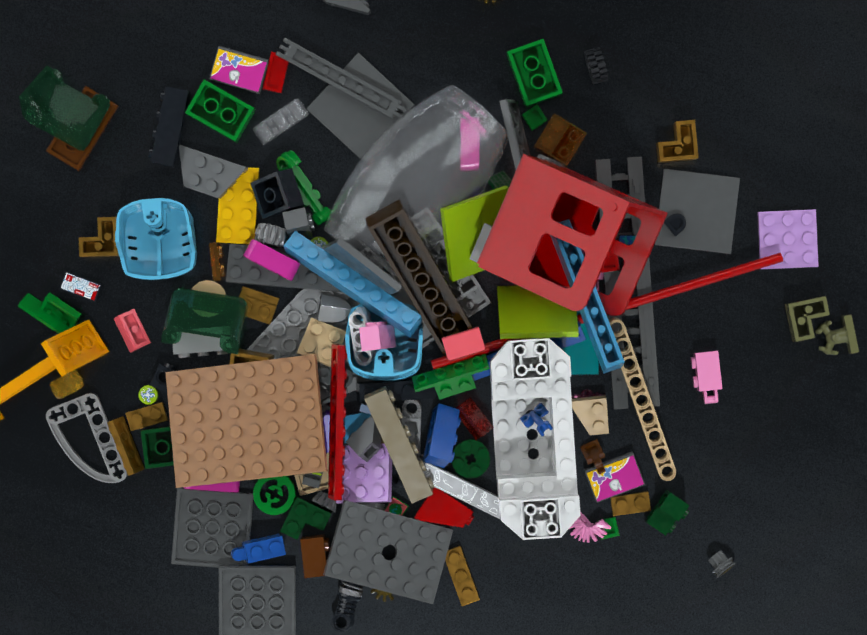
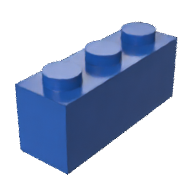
(441, 435)

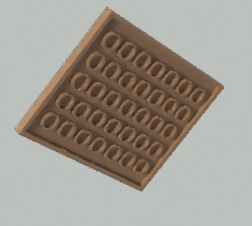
(246, 421)

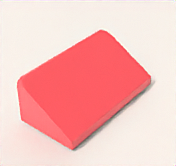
(132, 330)
(463, 343)

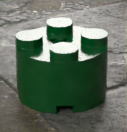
(471, 469)

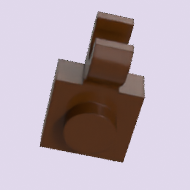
(593, 454)

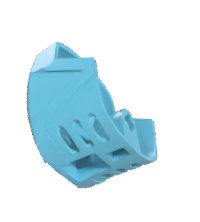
(158, 250)
(401, 361)

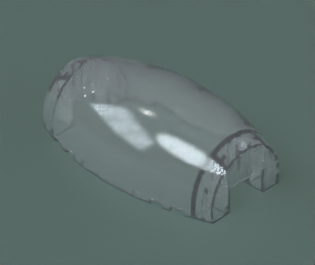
(425, 159)

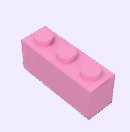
(377, 336)

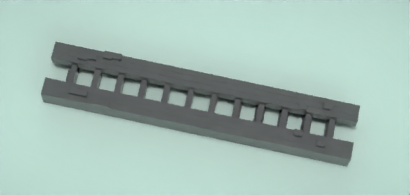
(645, 312)

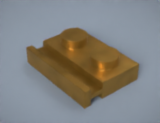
(260, 305)

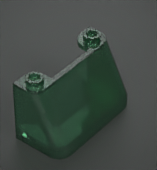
(62, 109)
(207, 316)

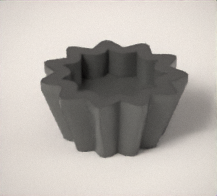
(322, 500)

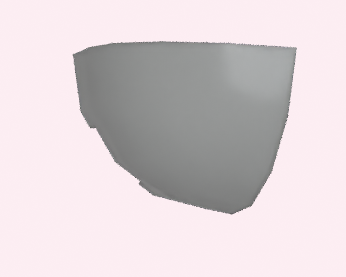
(333, 309)

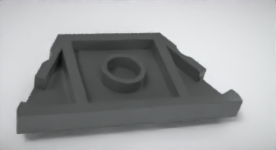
(207, 172)

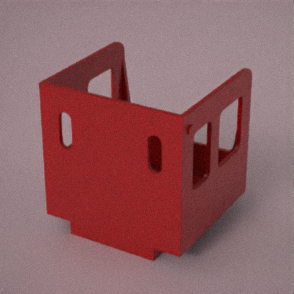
(535, 203)

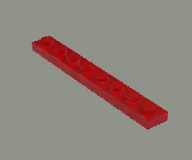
(337, 415)

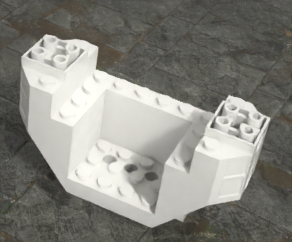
(538, 494)

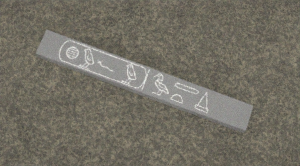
(463, 489)

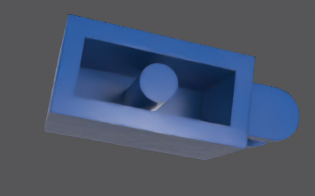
(260, 549)

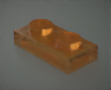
(216, 253)

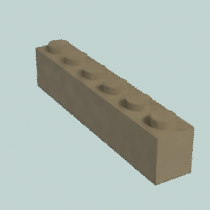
(398, 444)

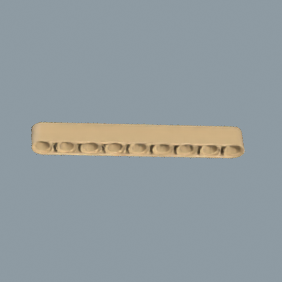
(646, 407)

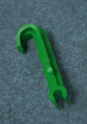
(310, 197)

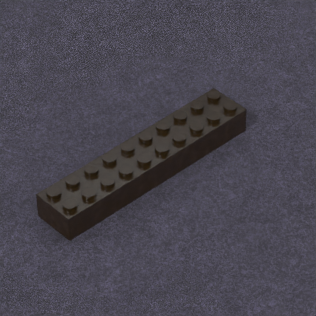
(418, 272)

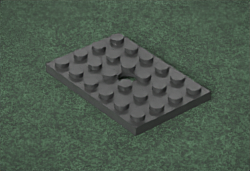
(359, 544)

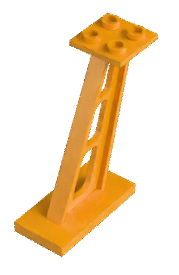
(65, 353)

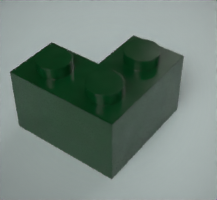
(304, 512)
(667, 512)

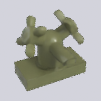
(839, 336)

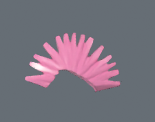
(586, 529)

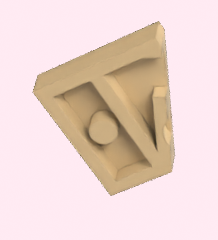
(592, 413)

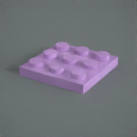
(792, 235)
(367, 480)

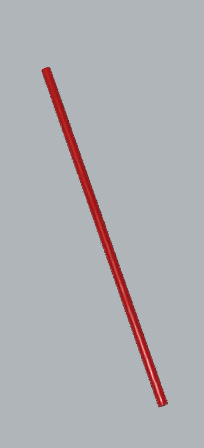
(644, 299)

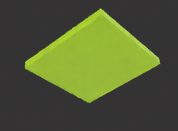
(462, 227)
(533, 316)

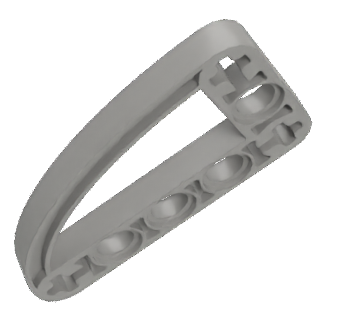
(83, 408)

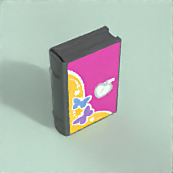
(239, 69)
(620, 476)

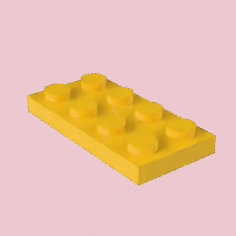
(238, 211)

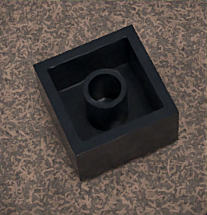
(277, 193)

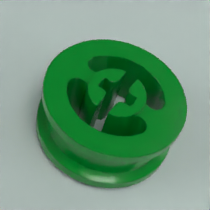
(267, 507)

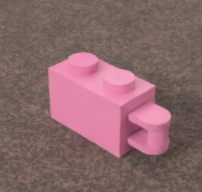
(707, 374)

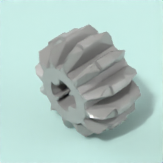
(271, 235)

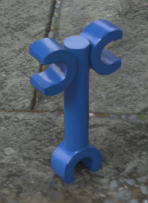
(535, 416)

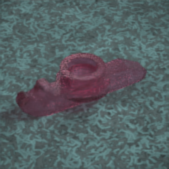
(586, 393)

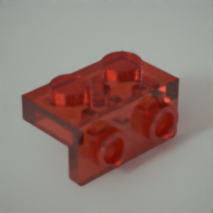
(474, 419)

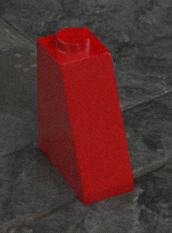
(444, 510)

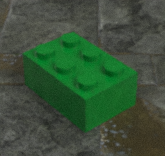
(534, 73)
(220, 111)

